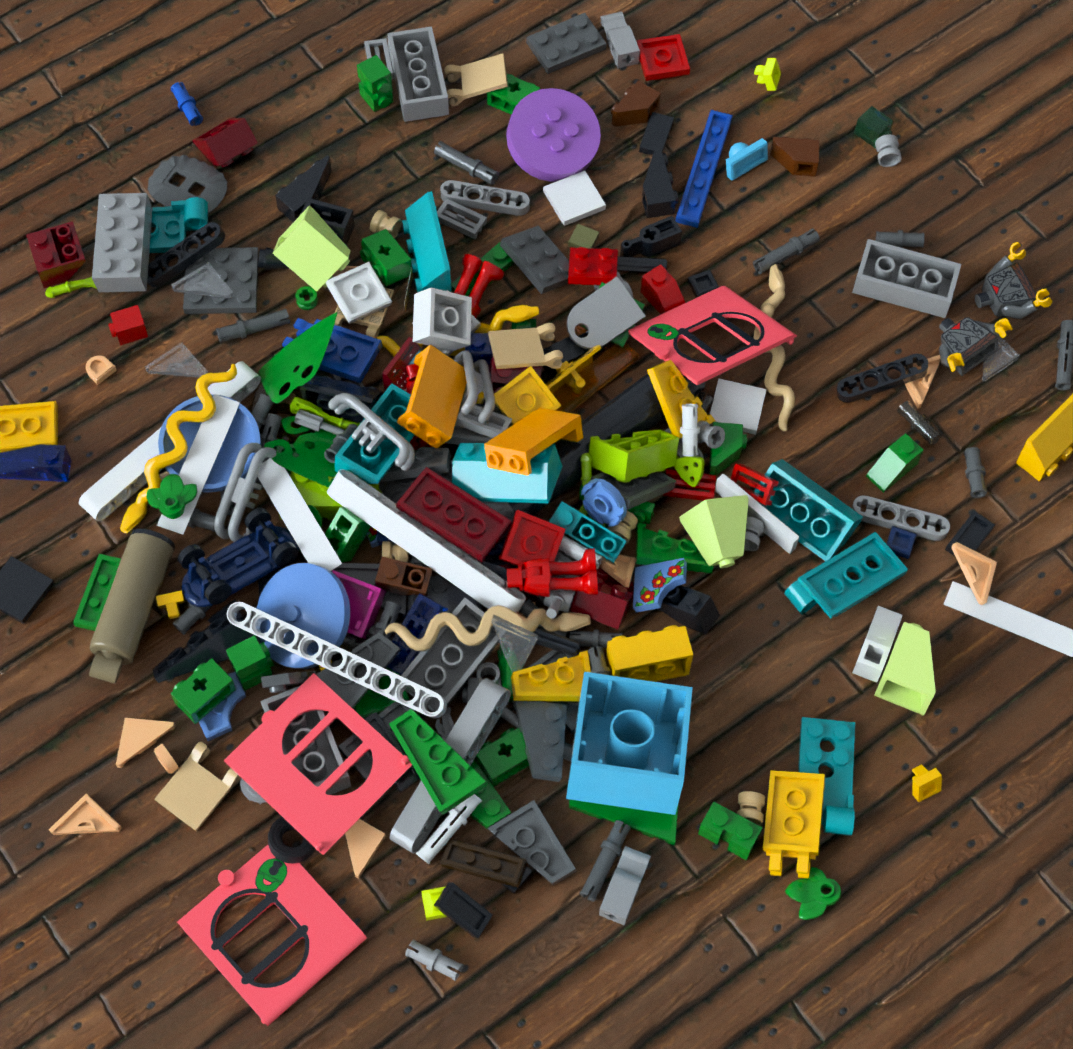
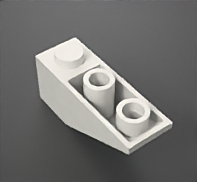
(877, 644)

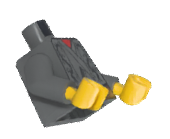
(1009, 290)
(969, 342)

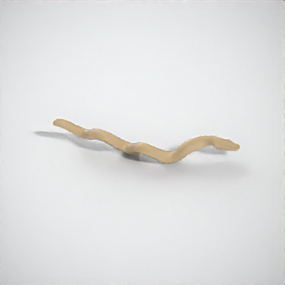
(777, 285)
(564, 623)

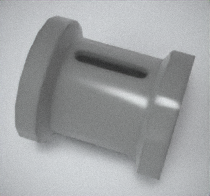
(712, 436)

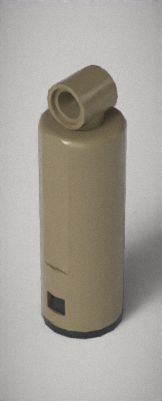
(129, 602)

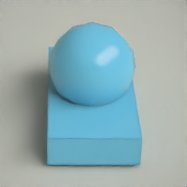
(745, 157)

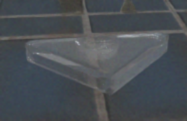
(203, 282)
(999, 360)
(177, 362)
(514, 641)

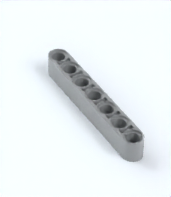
(466, 739)

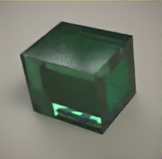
(873, 125)

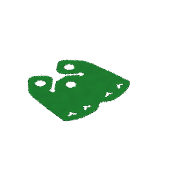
(310, 462)

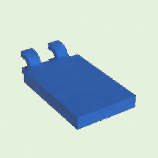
(347, 353)

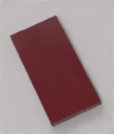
(453, 514)

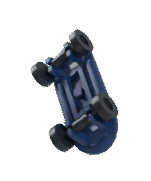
(238, 564)

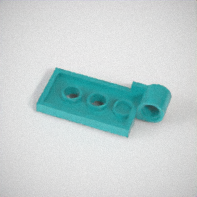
(175, 220)

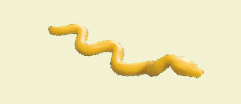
(514, 314)
(138, 509)

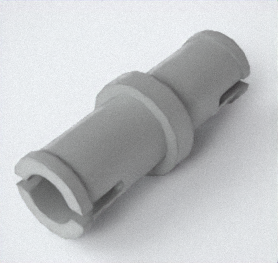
(434, 960)

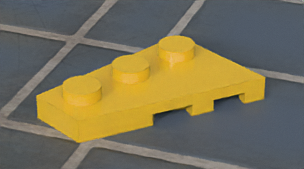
(673, 393)
(552, 681)

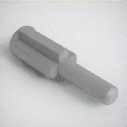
(315, 422)

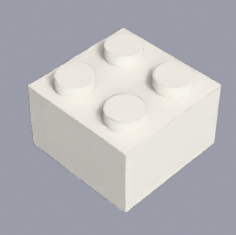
(442, 319)

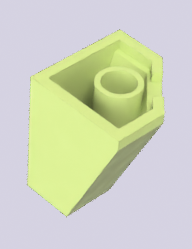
(718, 529)

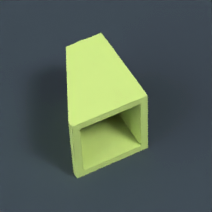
(312, 249)
(909, 671)

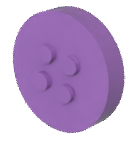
(553, 134)

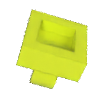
(769, 74)
(429, 898)

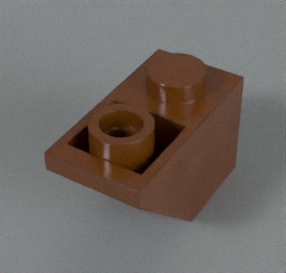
(636, 105)
(796, 155)
(402, 577)

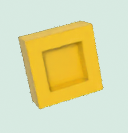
(171, 602)
(925, 782)

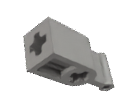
(620, 40)
(624, 885)

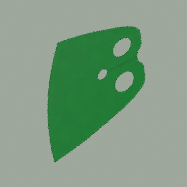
(303, 351)

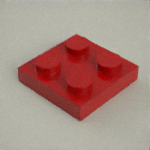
(663, 57)
(592, 265)
(531, 539)

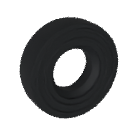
(283, 852)

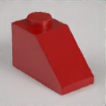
(661, 290)

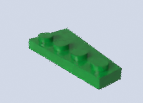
(439, 766)
(649, 823)

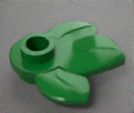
(171, 496)
(810, 893)

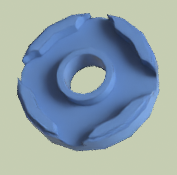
(601, 490)

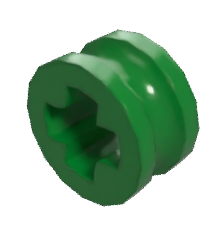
(306, 305)

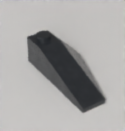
(203, 646)

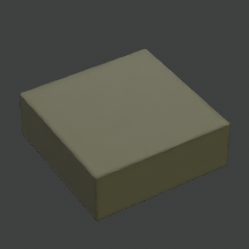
(583, 237)

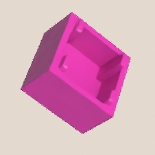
(364, 604)

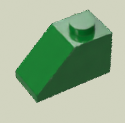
(729, 450)
(895, 463)

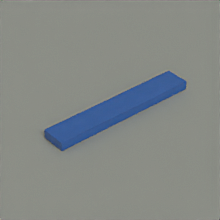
(704, 169)

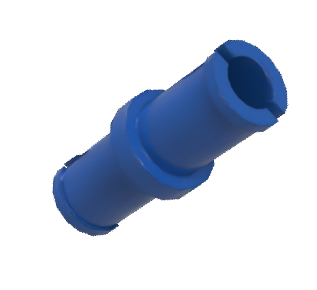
(186, 103)

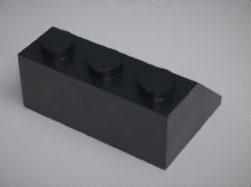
(323, 389)

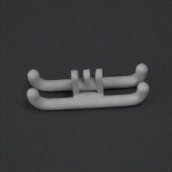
(475, 384)
(374, 429)
(240, 490)

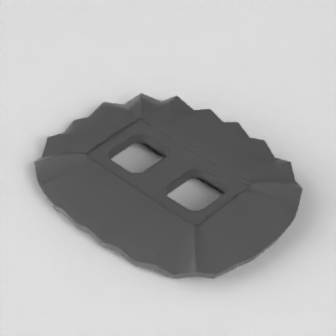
(194, 172)

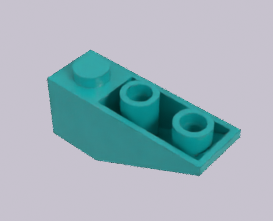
(588, 531)

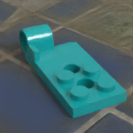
(835, 590)
(838, 799)

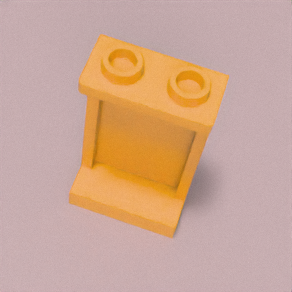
(434, 397)
(530, 436)

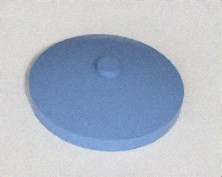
(241, 432)
(309, 600)

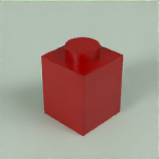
(128, 325)

